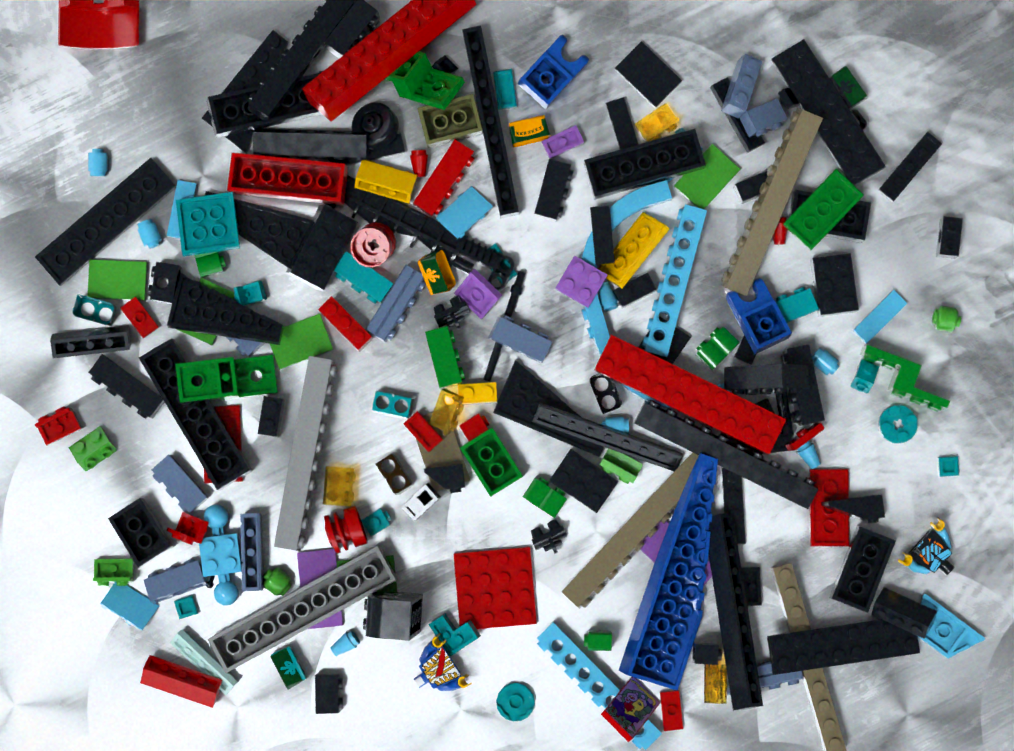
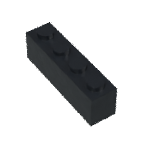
(90, 341)
(127, 386)

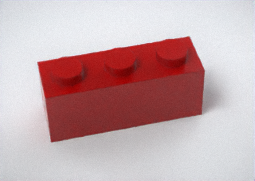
(345, 324)

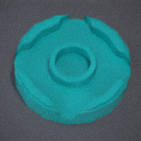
(515, 702)

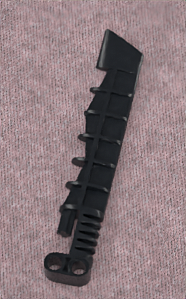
(430, 232)

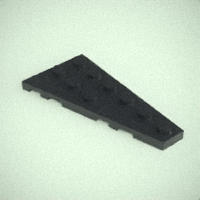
(251, 75)
(270, 229)
(213, 313)
(520, 400)

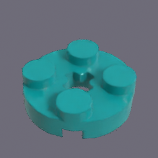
(888, 429)

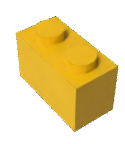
(478, 393)

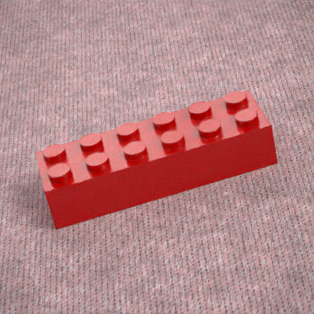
(287, 178)

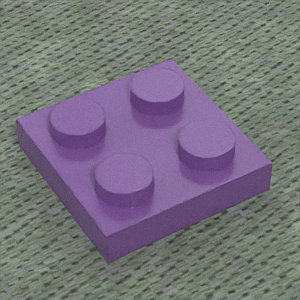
(581, 281)
(478, 293)

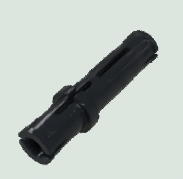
(787, 429)

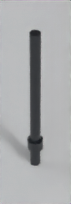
(515, 290)

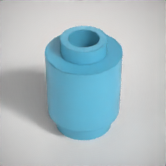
(97, 162)
(149, 233)
(825, 361)
(617, 423)

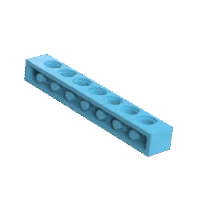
(696, 217)
(553, 633)

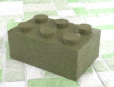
(456, 122)

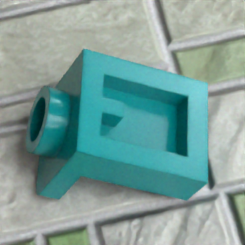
(376, 521)

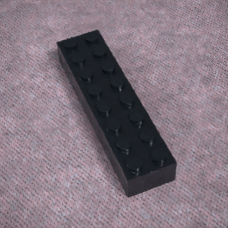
(196, 419)

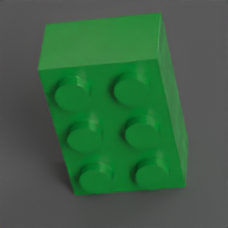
(445, 357)
(491, 462)

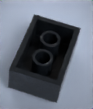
(353, 28)
(834, 285)
(583, 481)
(140, 532)

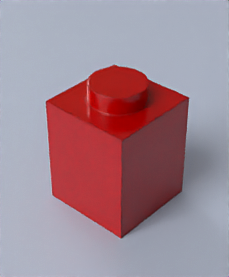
(474, 426)

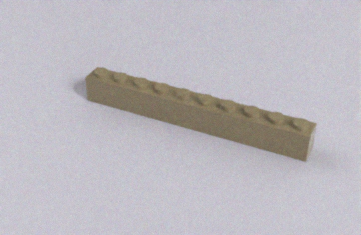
(771, 202)
(629, 537)
(813, 679)

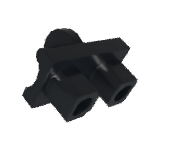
(452, 315)
(550, 539)

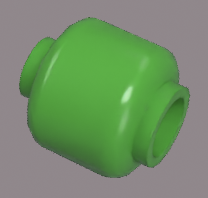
(946, 318)
(276, 581)

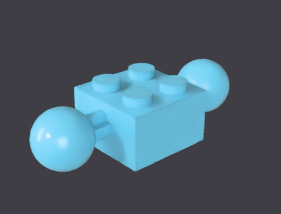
(221, 555)

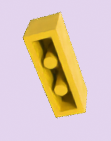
(385, 181)

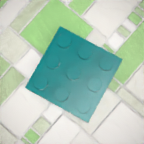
(207, 224)

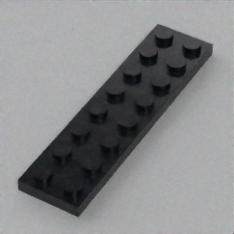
(838, 127)
(105, 221)
(839, 646)

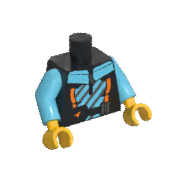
(930, 552)

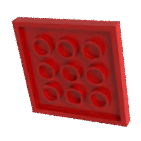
(495, 588)

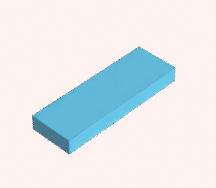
(183, 191)
(880, 316)

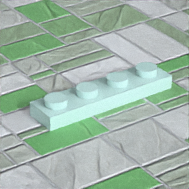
(202, 660)

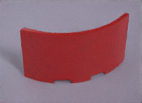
(98, 24)

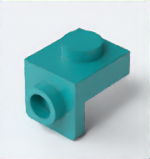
(250, 293)
(864, 376)

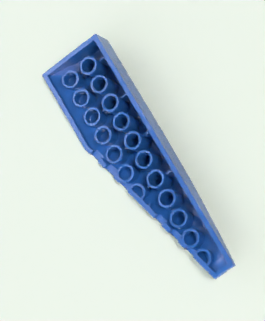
(674, 591)

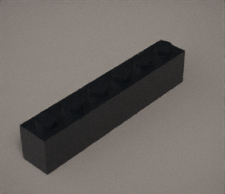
(311, 143)

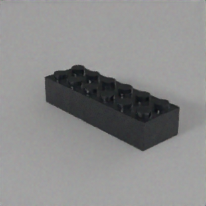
(231, 114)
(644, 164)

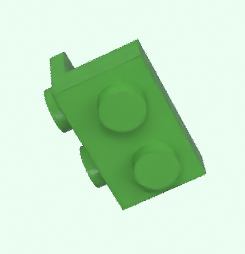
(92, 449)
(622, 465)
(113, 571)

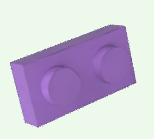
(562, 142)

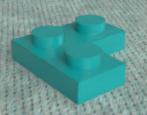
(455, 638)

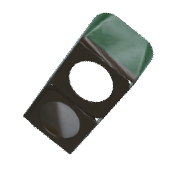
(396, 472)

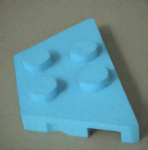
(948, 632)

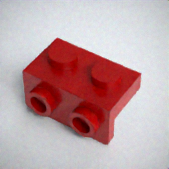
(58, 425)
(189, 529)

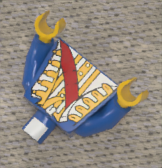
(439, 668)

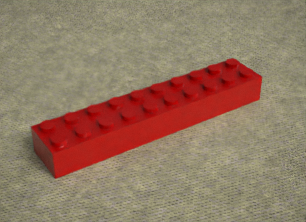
(381, 53)
(690, 394)

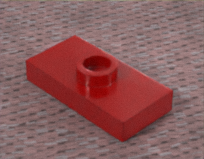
(139, 317)
(423, 431)
(804, 436)
(671, 710)

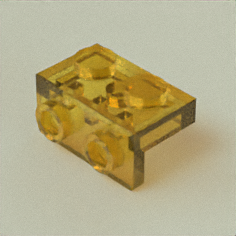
(657, 123)
(446, 411)
(338, 486)
(715, 684)

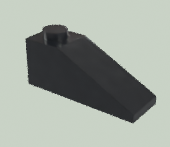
(860, 508)

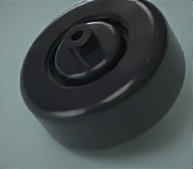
(379, 122)

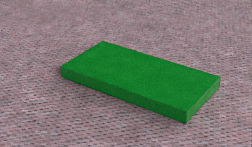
(823, 209)

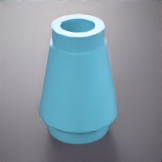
(607, 298)
(809, 454)
(345, 643)

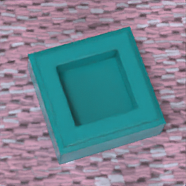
(948, 466)
(186, 607)

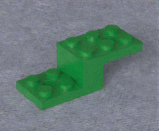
(418, 82)
(226, 378)
(904, 378)

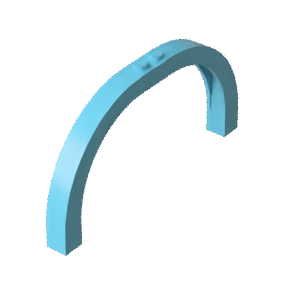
(619, 211)

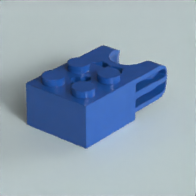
(554, 68)
(760, 311)

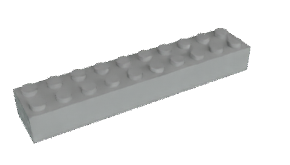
(304, 454)
(302, 609)

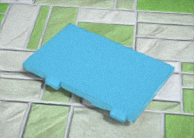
(464, 212)
(129, 605)

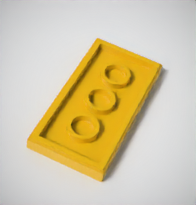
(634, 249)

